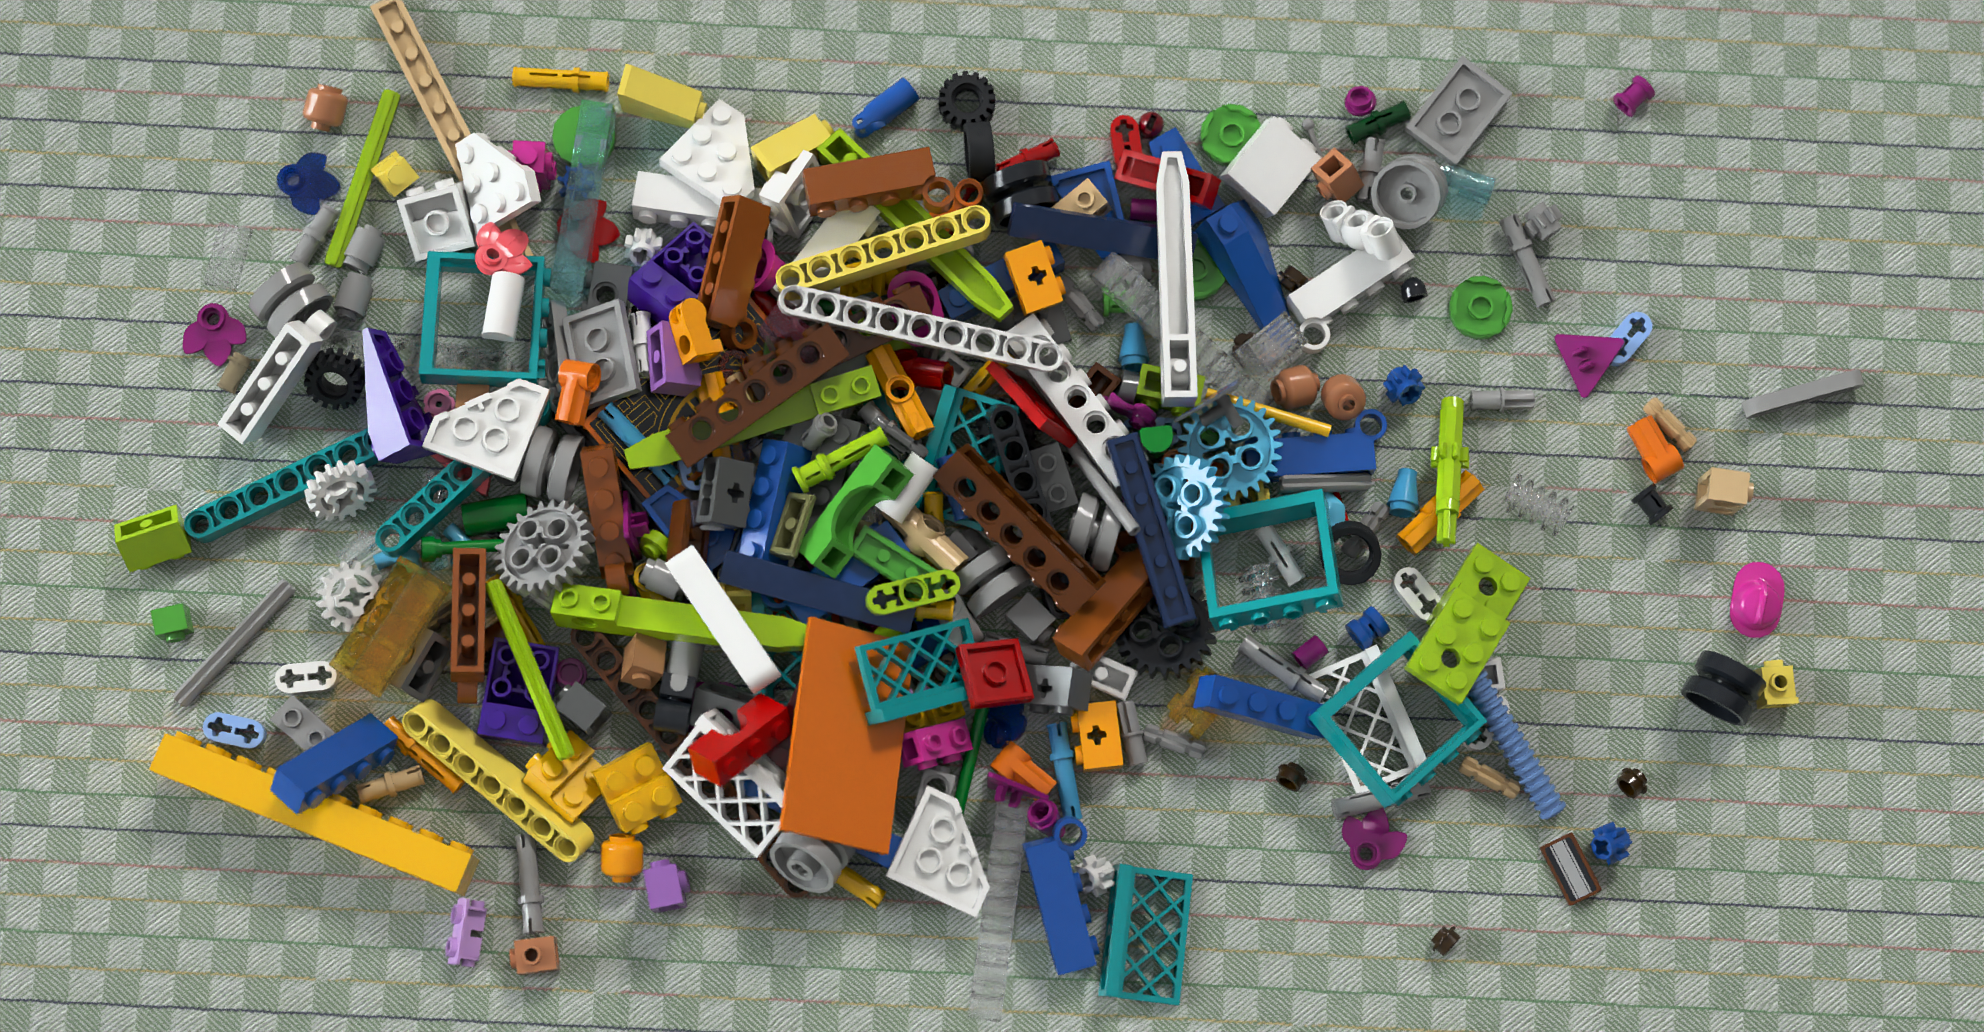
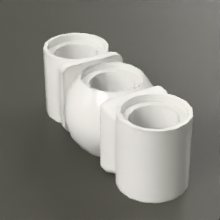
(1361, 230)

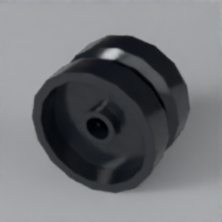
(1020, 184)
(1723, 688)

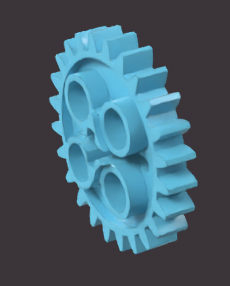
(1239, 475)
(1182, 504)

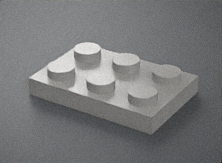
(1458, 111)
(604, 338)

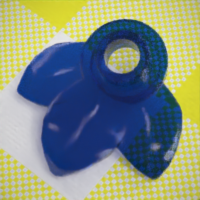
(312, 185)
(1004, 725)

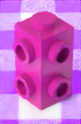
(536, 156)
(936, 742)

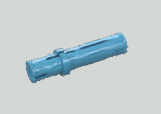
(631, 435)
(1064, 769)

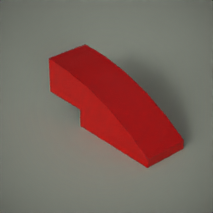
(1142, 172)

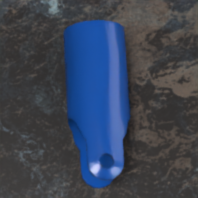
(885, 108)

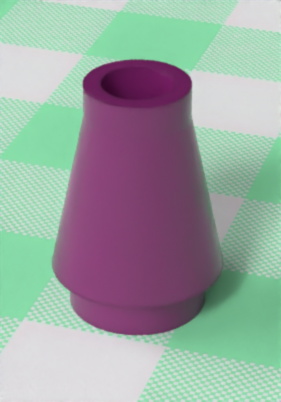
(1043, 816)

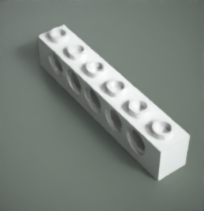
(1060, 393)

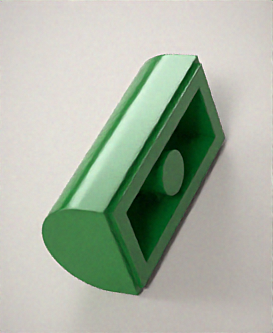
(1156, 440)
(492, 514)

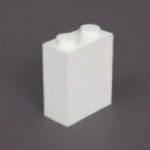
(1270, 166)

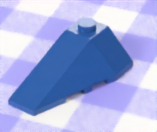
(1243, 256)

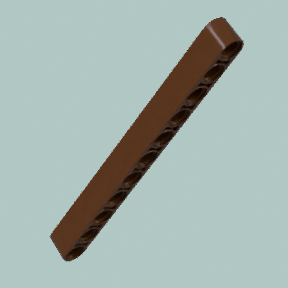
(635, 703)

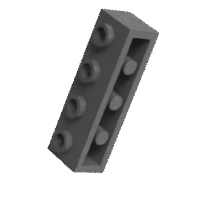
(826, 490)

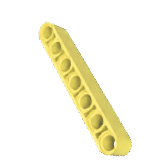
(893, 240)
(495, 779)

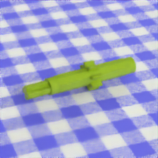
(1449, 459)

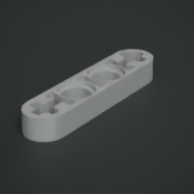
(556, 348)
(1802, 394)

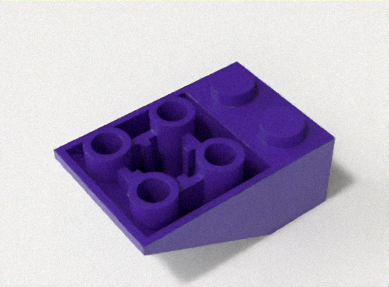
(671, 274)
(507, 705)

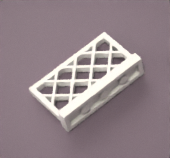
(1395, 713)
(763, 772)

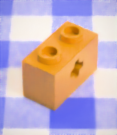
(1020, 266)
(1109, 752)

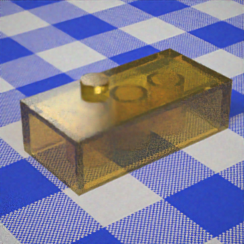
(390, 626)

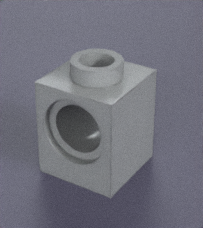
(1031, 619)
(936, 773)

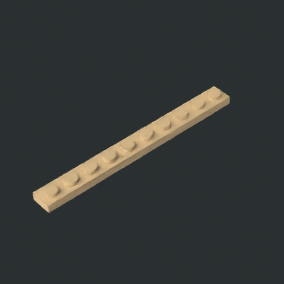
(426, 83)

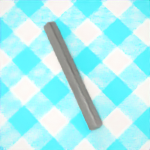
(234, 643)

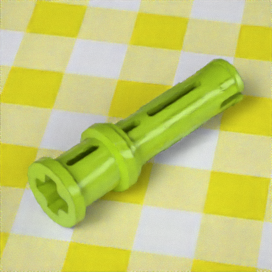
(826, 465)

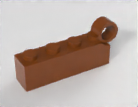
(875, 181)
(732, 268)
(606, 514)
(1109, 611)
(468, 622)

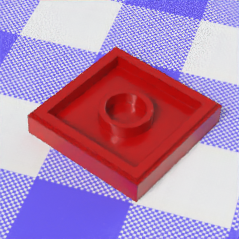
(994, 673)

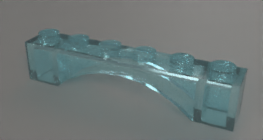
(582, 197)

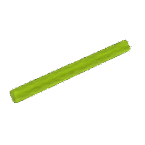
(362, 178)
(529, 670)

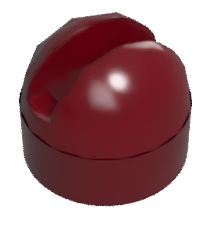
(1157, 126)

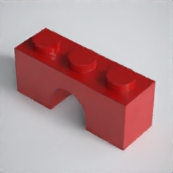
(724, 756)

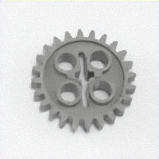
(544, 549)

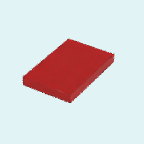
(1032, 404)

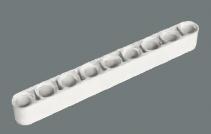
(936, 325)

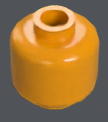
(621, 857)

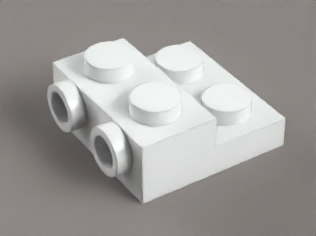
(787, 197)
(437, 218)

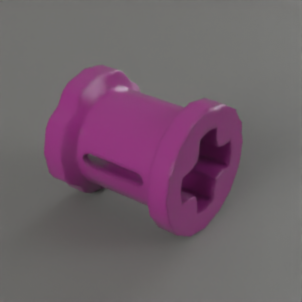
(1634, 96)

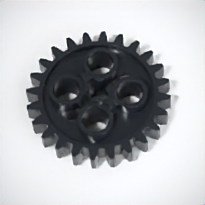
(1149, 651)

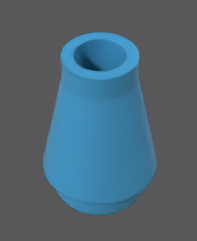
(1133, 348)
(1404, 495)

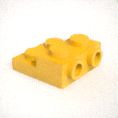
(565, 783)
(637, 789)

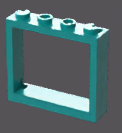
(465, 263)
(1290, 605)
(1321, 718)

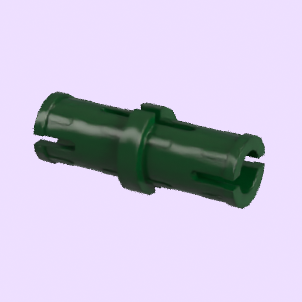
(1378, 122)

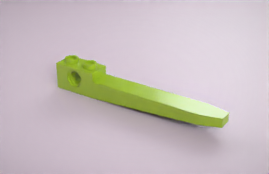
(955, 266)
(816, 398)
(619, 614)

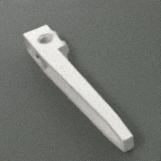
(1175, 283)

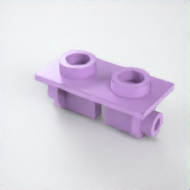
(461, 943)

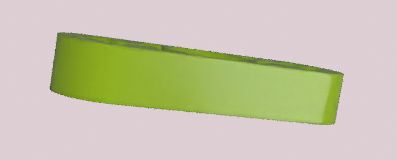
(934, 578)

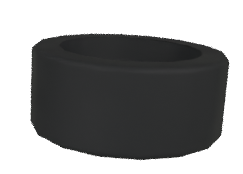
(979, 150)
(1371, 566)

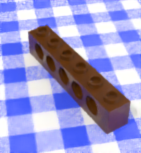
(855, 343)
(830, 354)
(1037, 533)

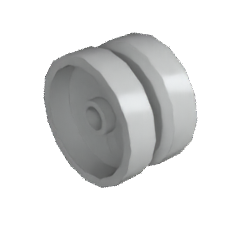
(1422, 177)
(289, 297)
(552, 465)
(1093, 532)
(994, 583)
(809, 861)

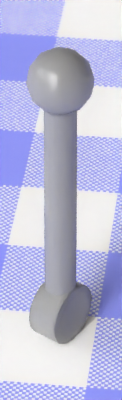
(1308, 125)

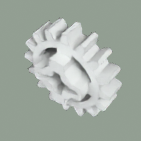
(340, 490)
(347, 582)

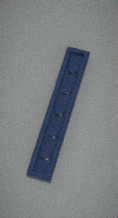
(1085, 230)
(1154, 537)
(810, 590)

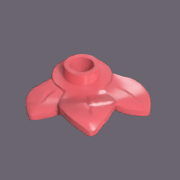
(504, 247)

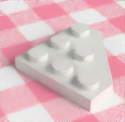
(714, 155)
(494, 181)
(491, 429)
(940, 855)

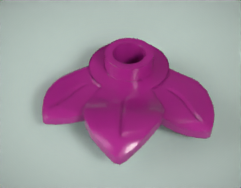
(214, 339)
(1139, 414)
(1374, 835)

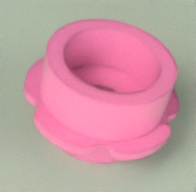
(435, 396)

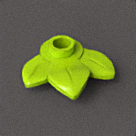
(654, 545)

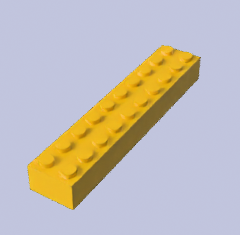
(333, 820)

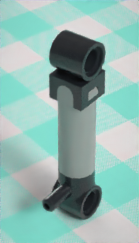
(679, 685)

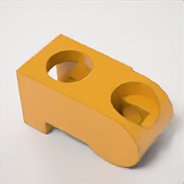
(692, 332)

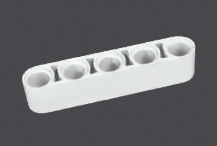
(723, 619)

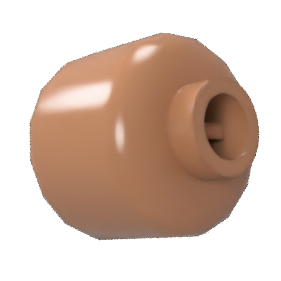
(325, 107)
(1295, 387)
(1343, 397)

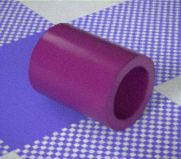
(1143, 209)
(1310, 652)

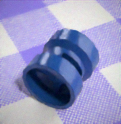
(1367, 628)

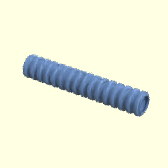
(1515, 748)

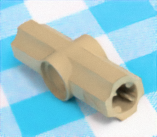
(927, 539)

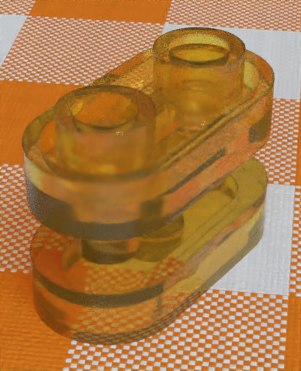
(1181, 705)

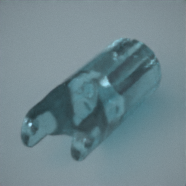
(1469, 184)

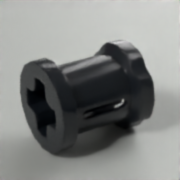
(1652, 504)

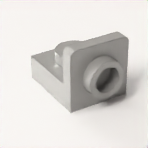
(969, 543)

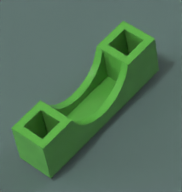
(830, 539)

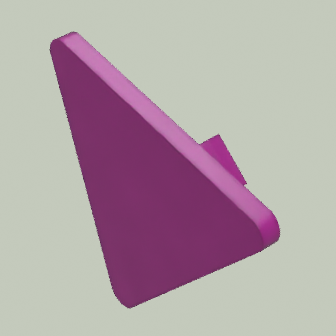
(1587, 358)
(633, 525)
(1004, 785)

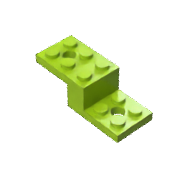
(1467, 624)

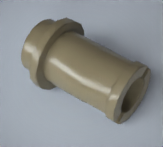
(234, 372)

